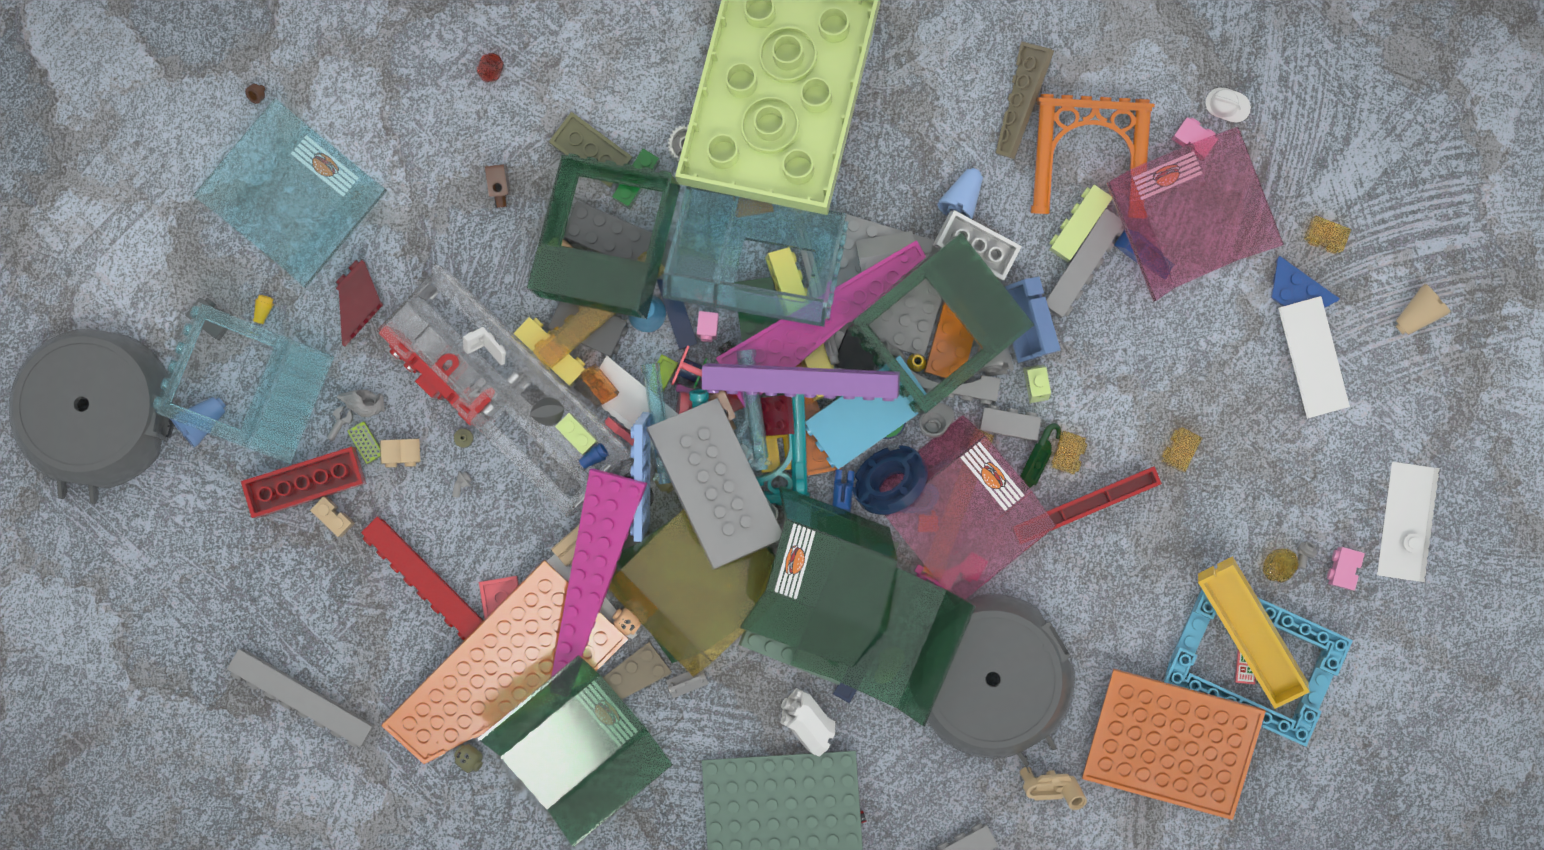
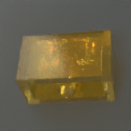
(1327, 234)
(1181, 449)
(1068, 453)

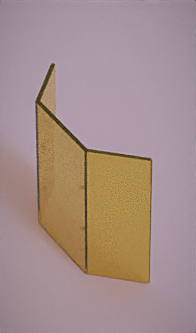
(686, 601)

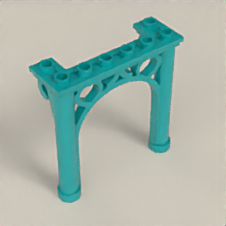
(796, 452)

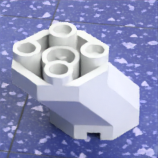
(807, 721)

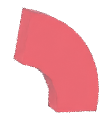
(619, 430)

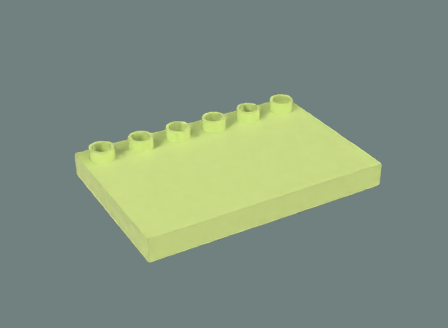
(777, 100)

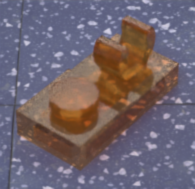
(599, 384)

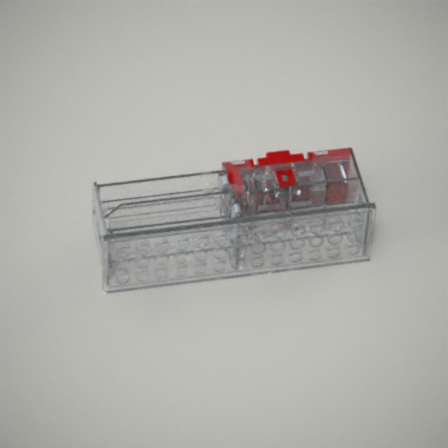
(482, 394)

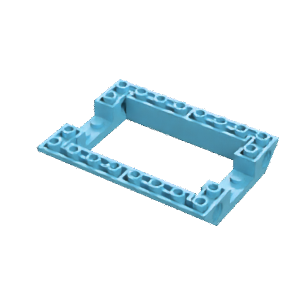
(1307, 713)

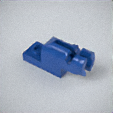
(843, 491)

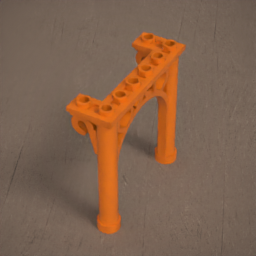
(1046, 143)

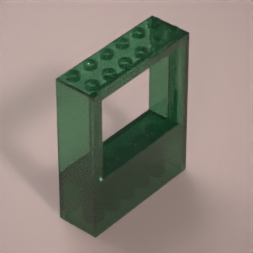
(592, 277)
(972, 296)

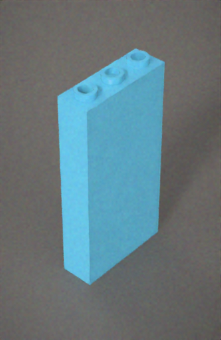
(854, 425)

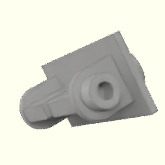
(685, 683)

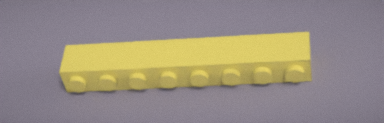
(789, 280)

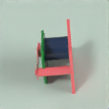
(689, 370)

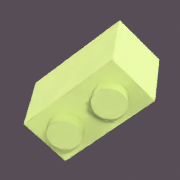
(576, 433)

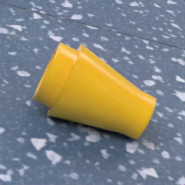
(263, 306)
(914, 367)

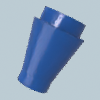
(594, 455)

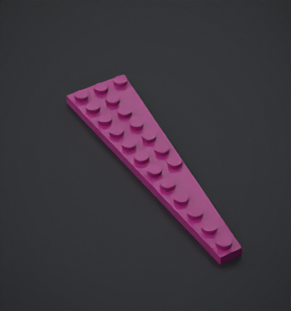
(790, 342)
(602, 531)

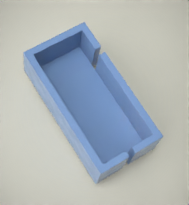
(1040, 338)

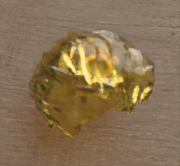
(1280, 565)

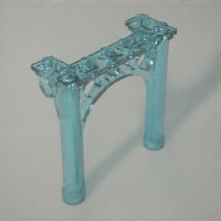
(753, 416)

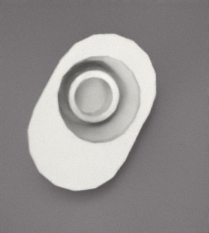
(1228, 105)

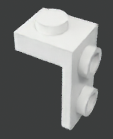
(480, 338)

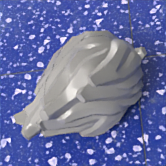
(363, 402)

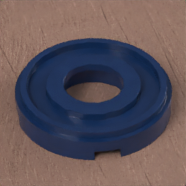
(879, 468)

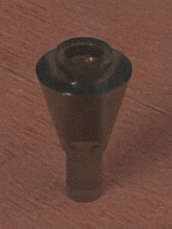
(584, 389)

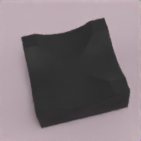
(852, 355)

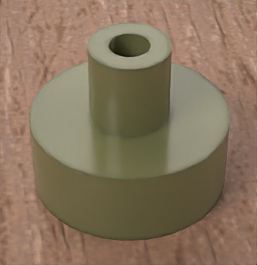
(468, 438)

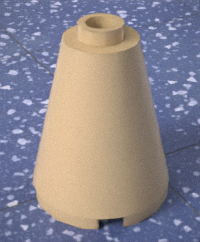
(1421, 311)

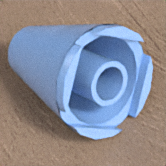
(962, 194)

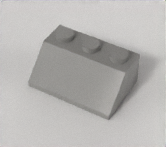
(876, 249)

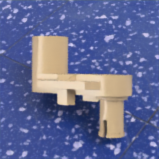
(1053, 787)

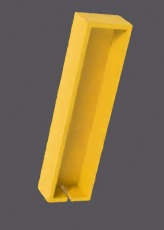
(1253, 632)

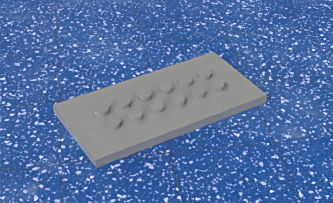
(715, 483)

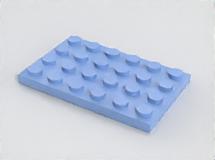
(641, 472)

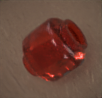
(490, 67)

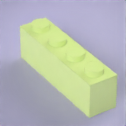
(1081, 222)

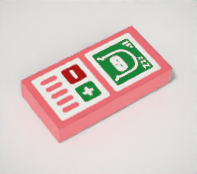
(1243, 672)

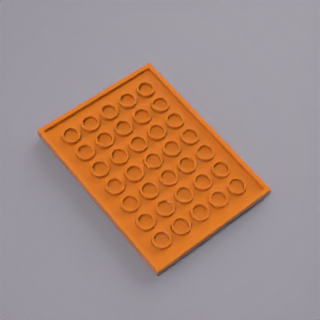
(1173, 744)

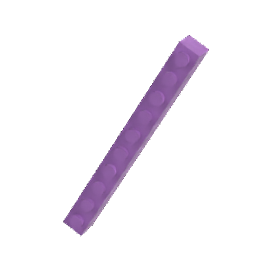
(800, 380)

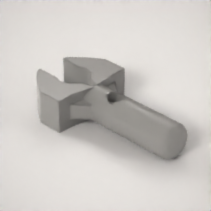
(339, 422)

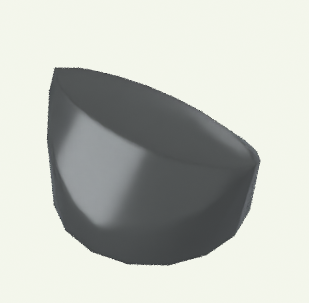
(547, 411)

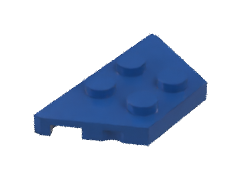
(1295, 286)

